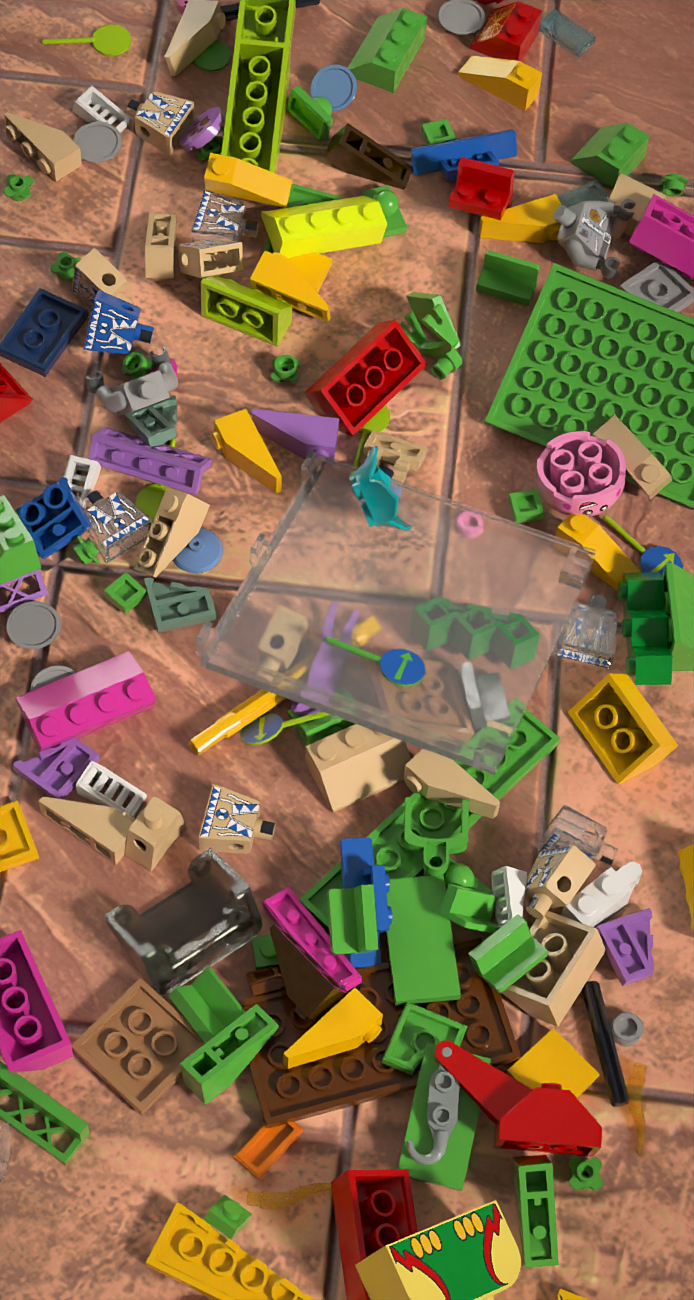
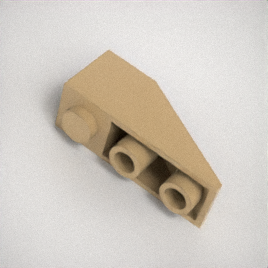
(48, 146)
(172, 529)

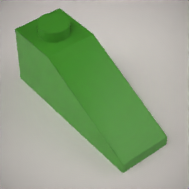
(227, 1054)
(536, 1210)

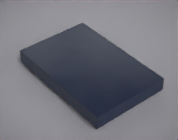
(42, 332)

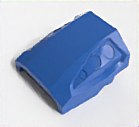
(54, 518)

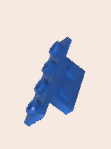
(446, 155)
(357, 870)

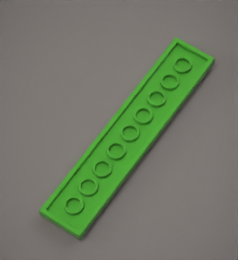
(437, 820)

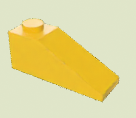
(504, 78)
(245, 181)
(524, 222)
(281, 280)
(245, 448)
(609, 559)
(340, 1030)

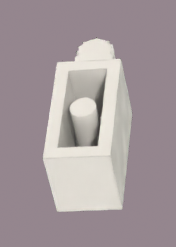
(604, 896)

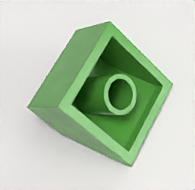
(612, 152)

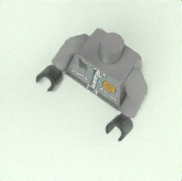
(588, 232)
(139, 391)

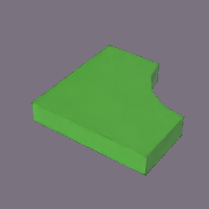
(422, 305)
(412, 1033)

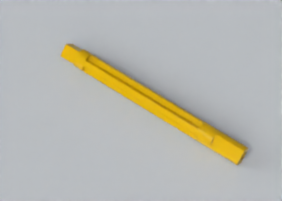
(235, 720)

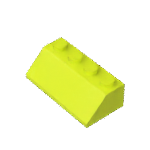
(325, 226)

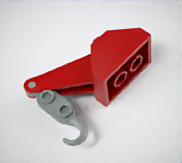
(524, 1117)

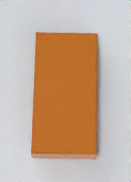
(266, 1147)

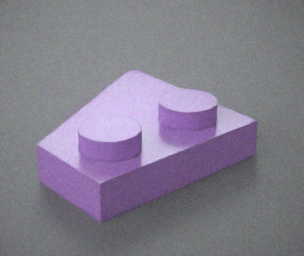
(57, 768)
(629, 946)

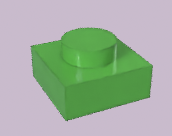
(437, 132)
(526, 506)
(125, 593)
(264, 952)
(227, 1217)

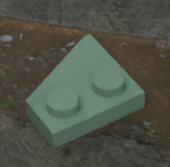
(155, 422)
(178, 605)

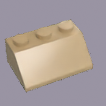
(355, 764)
(557, 980)

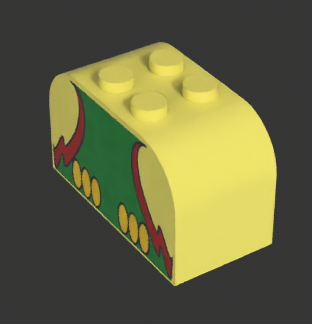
(450, 1261)

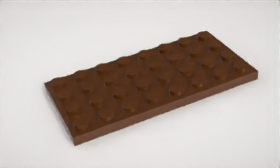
(358, 1073)

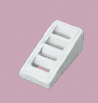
(94, 97)
(92, 467)
(105, 776)
(510, 888)

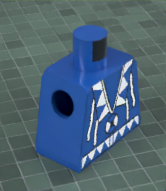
(115, 325)

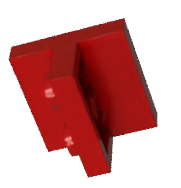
(482, 189)

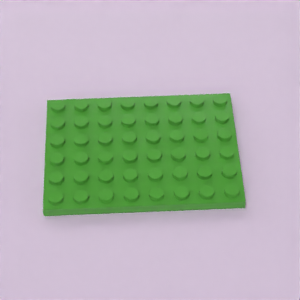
(602, 356)

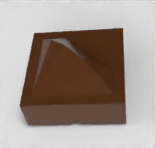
(265, 980)

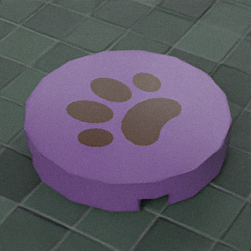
(202, 129)

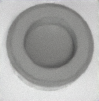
(626, 1029)

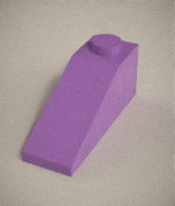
(298, 431)

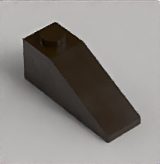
(366, 158)
(304, 977)

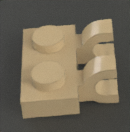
(396, 451)

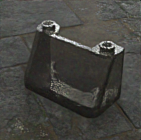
(190, 926)

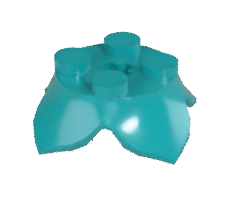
(380, 501)

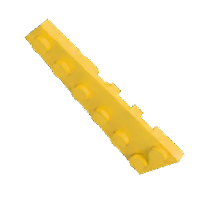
(213, 1264)

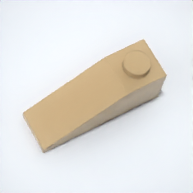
(194, 33)
(160, 246)
(640, 462)
(448, 783)
(94, 825)

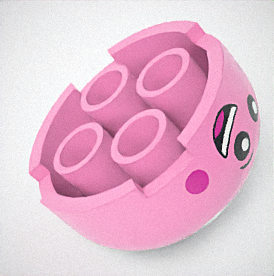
(581, 473)

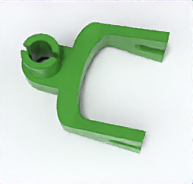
(444, 352)
(436, 849)

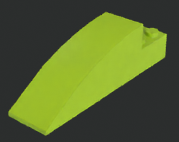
(259, 82)

